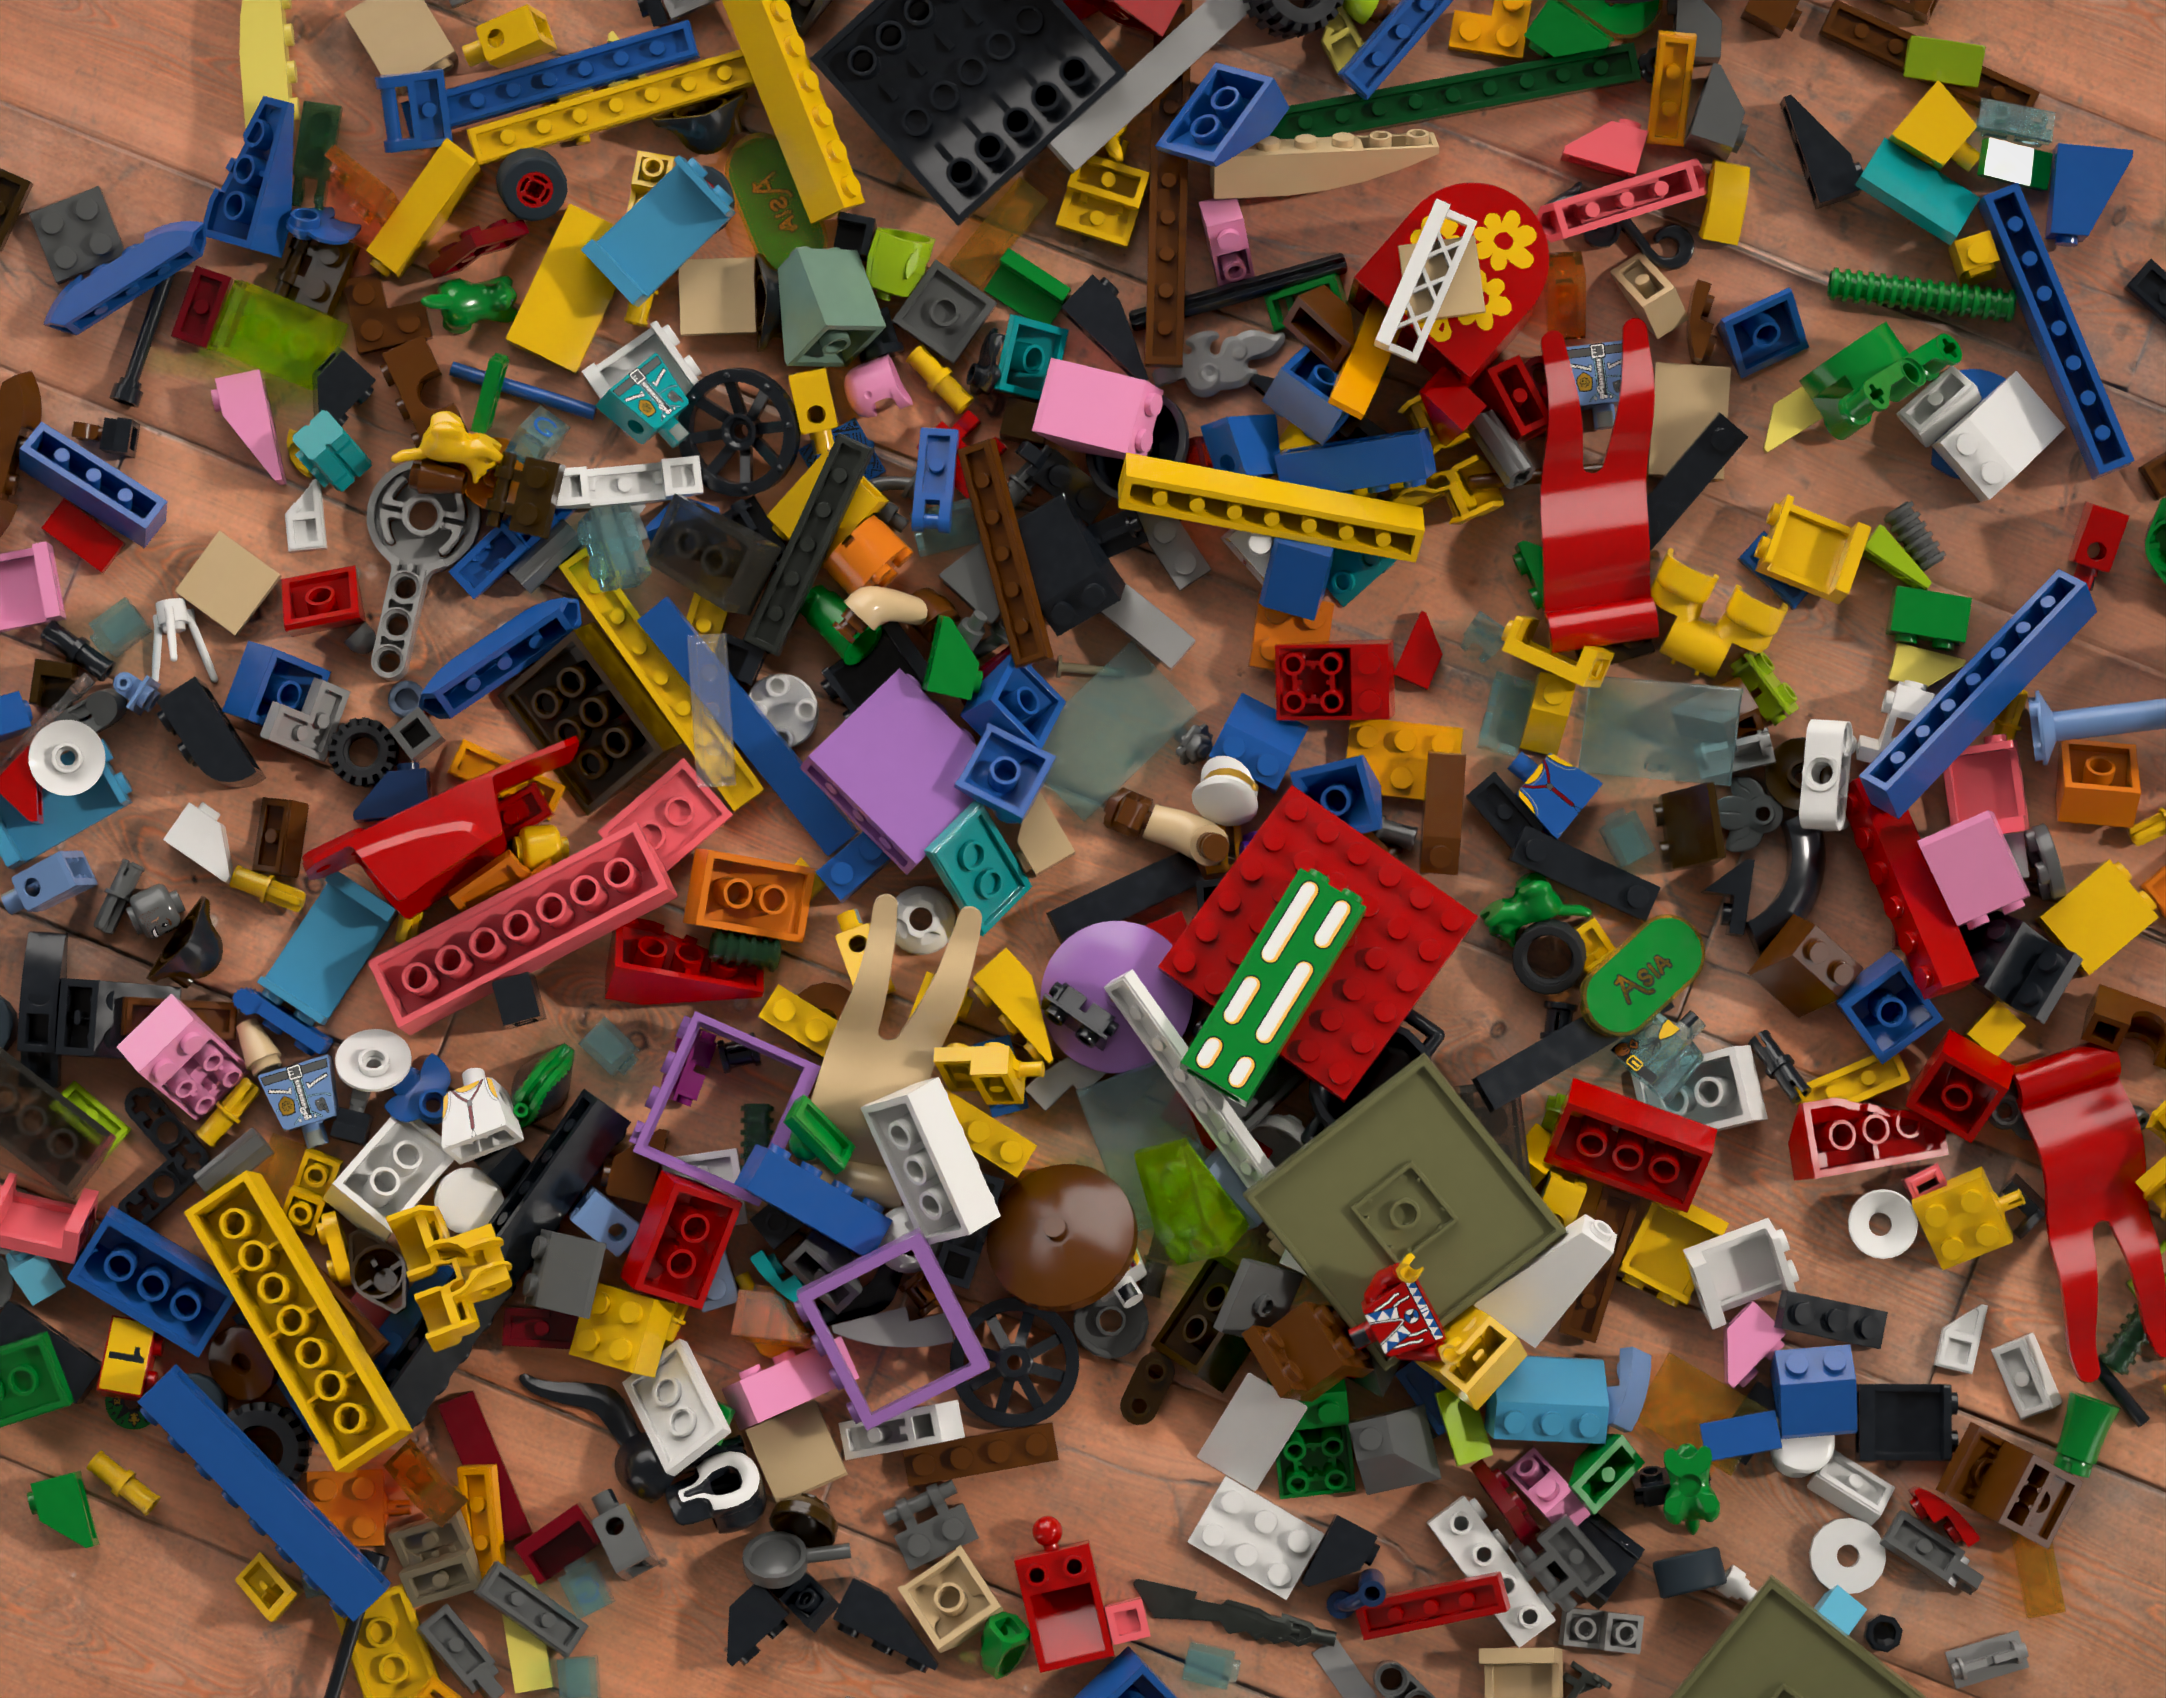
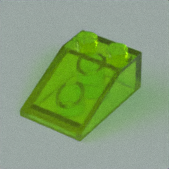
(275, 334)
(1187, 1203)

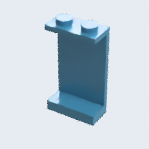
(661, 231)
(62, 815)
(328, 949)

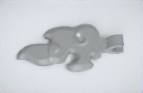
(1228, 370)

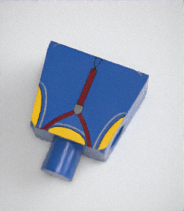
(1553, 790)

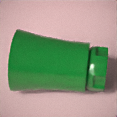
(822, 610)
(2083, 1433)

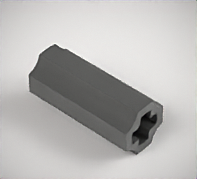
(1501, 449)
(546, 556)
(241, 1155)

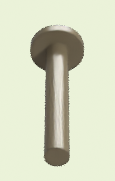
(1075, 668)

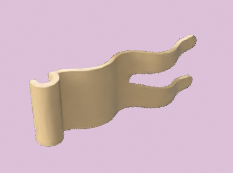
(865, 1066)

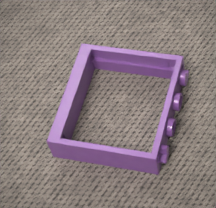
(672, 1067)
(826, 1344)

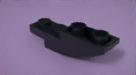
(39, 1004)

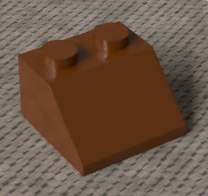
(1804, 968)

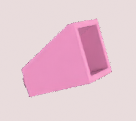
(1097, 410)
(1975, 870)

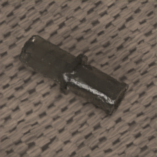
(1156, 1266)

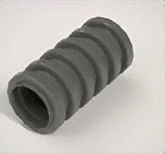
(1914, 536)

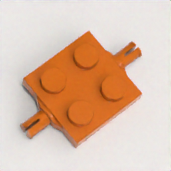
(1278, 627)
(492, 879)
(355, 1503)

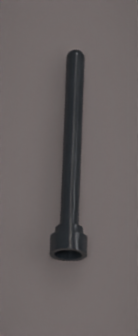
(128, 388)
(350, 1636)

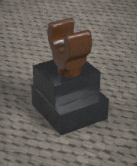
(115, 437)

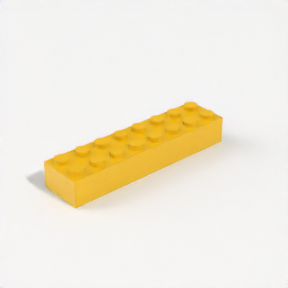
(298, 1321)

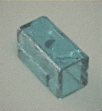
(613, 547)

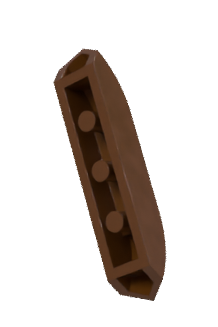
(18, 415)

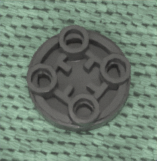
(2044, 857)

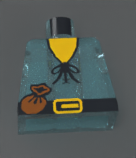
(1662, 1054)

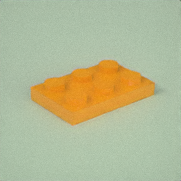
(1400, 752)

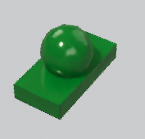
(816, 1136)

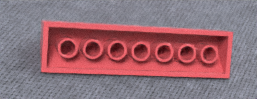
(522, 928)

